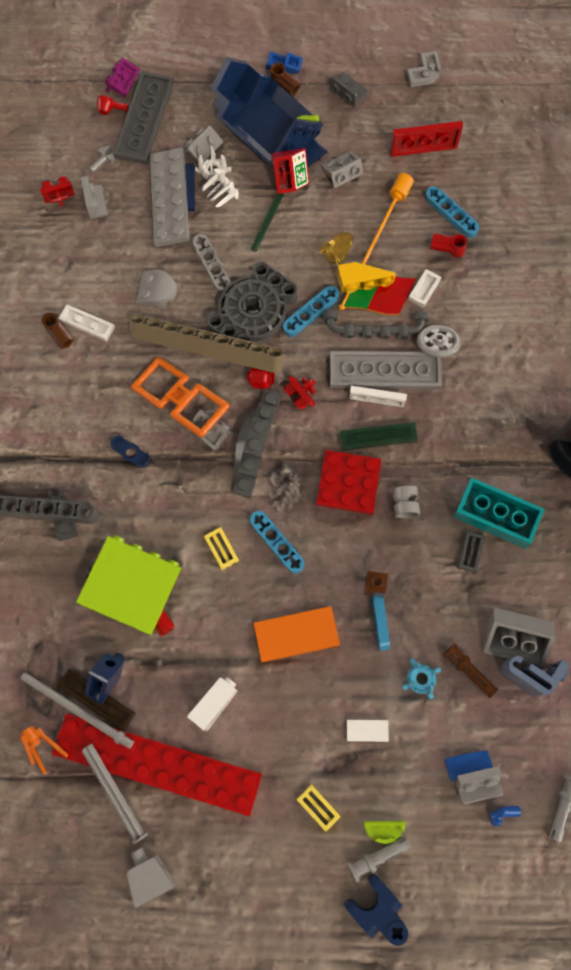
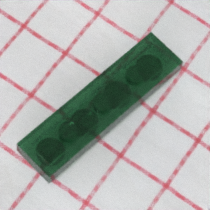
(378, 436)

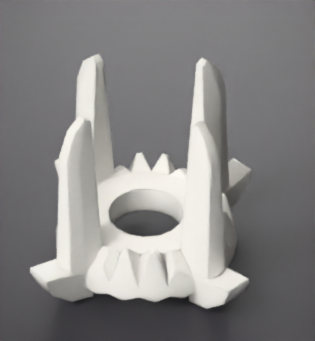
(203, 167)
(227, 186)

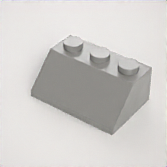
(520, 635)

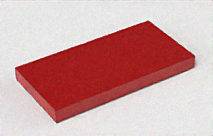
(425, 138)

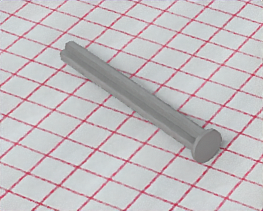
(114, 793)

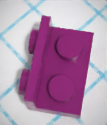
(122, 78)

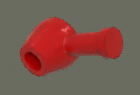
(106, 104)

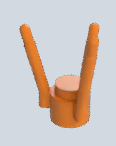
(31, 738)

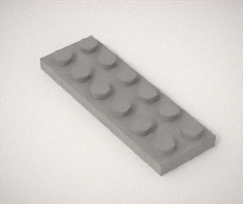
(169, 197)
(385, 370)

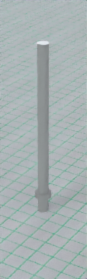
(119, 737)

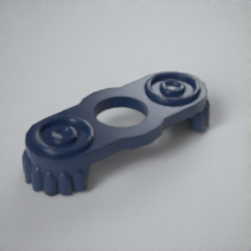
(121, 446)

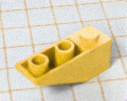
(361, 276)

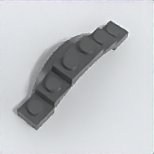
(253, 441)

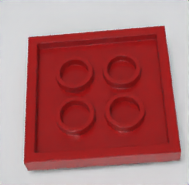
(349, 482)

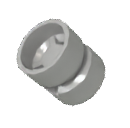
(406, 502)

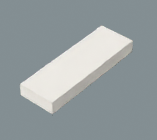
(86, 323)
(377, 396)

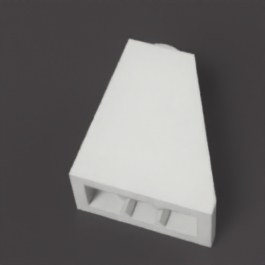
(213, 703)

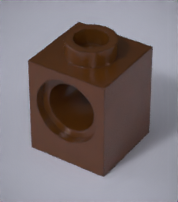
(375, 584)

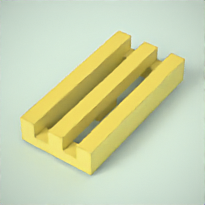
(228, 562)
(315, 804)

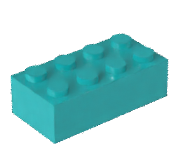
(499, 513)

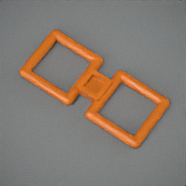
(180, 396)

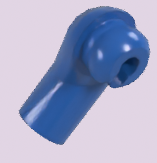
(505, 811)

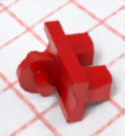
(57, 192)
(295, 386)

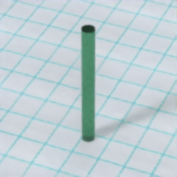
(266, 222)

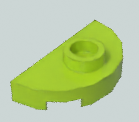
(384, 831)

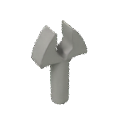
(103, 158)

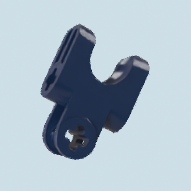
(381, 915)

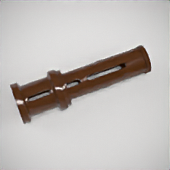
(489, 689)

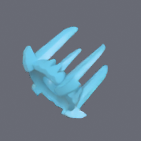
(414, 685)

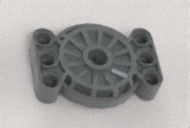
(254, 292)

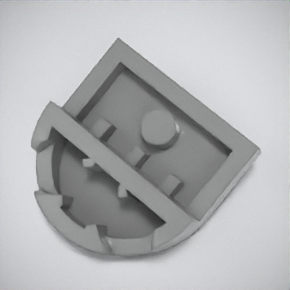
(156, 288)

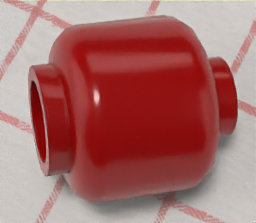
(260, 378)

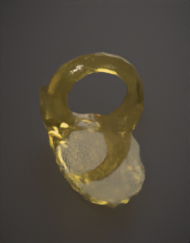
(338, 248)

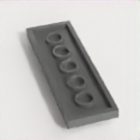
(144, 117)

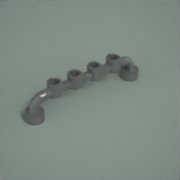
(366, 331)

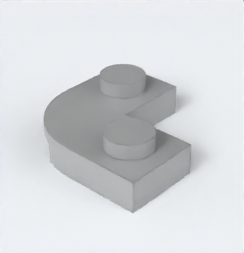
(427, 73)

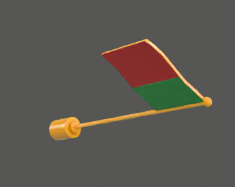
(387, 299)

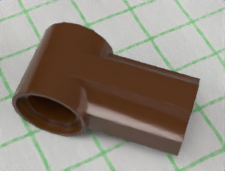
(285, 80)
(57, 330)

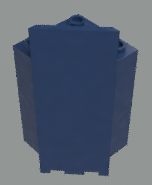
(263, 112)

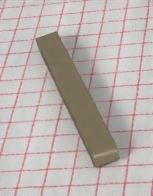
(206, 343)

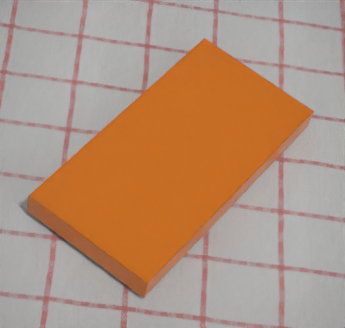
(296, 634)

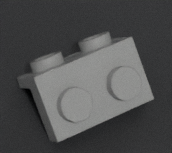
(203, 143)

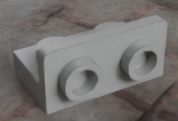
(343, 168)
(94, 198)
(217, 434)
(479, 785)

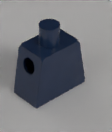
(104, 677)

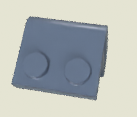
(533, 679)

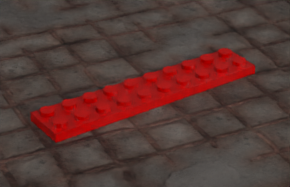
(163, 766)

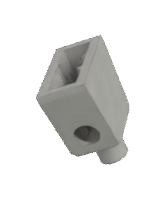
(148, 878)

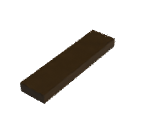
(111, 708)

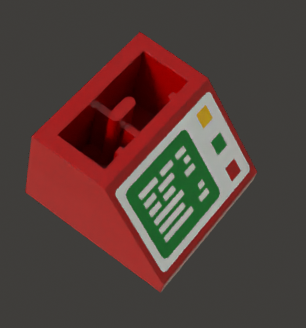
(290, 170)

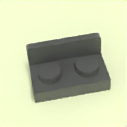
(348, 89)

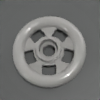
(439, 341)

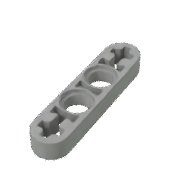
(210, 264)

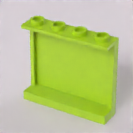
(129, 584)

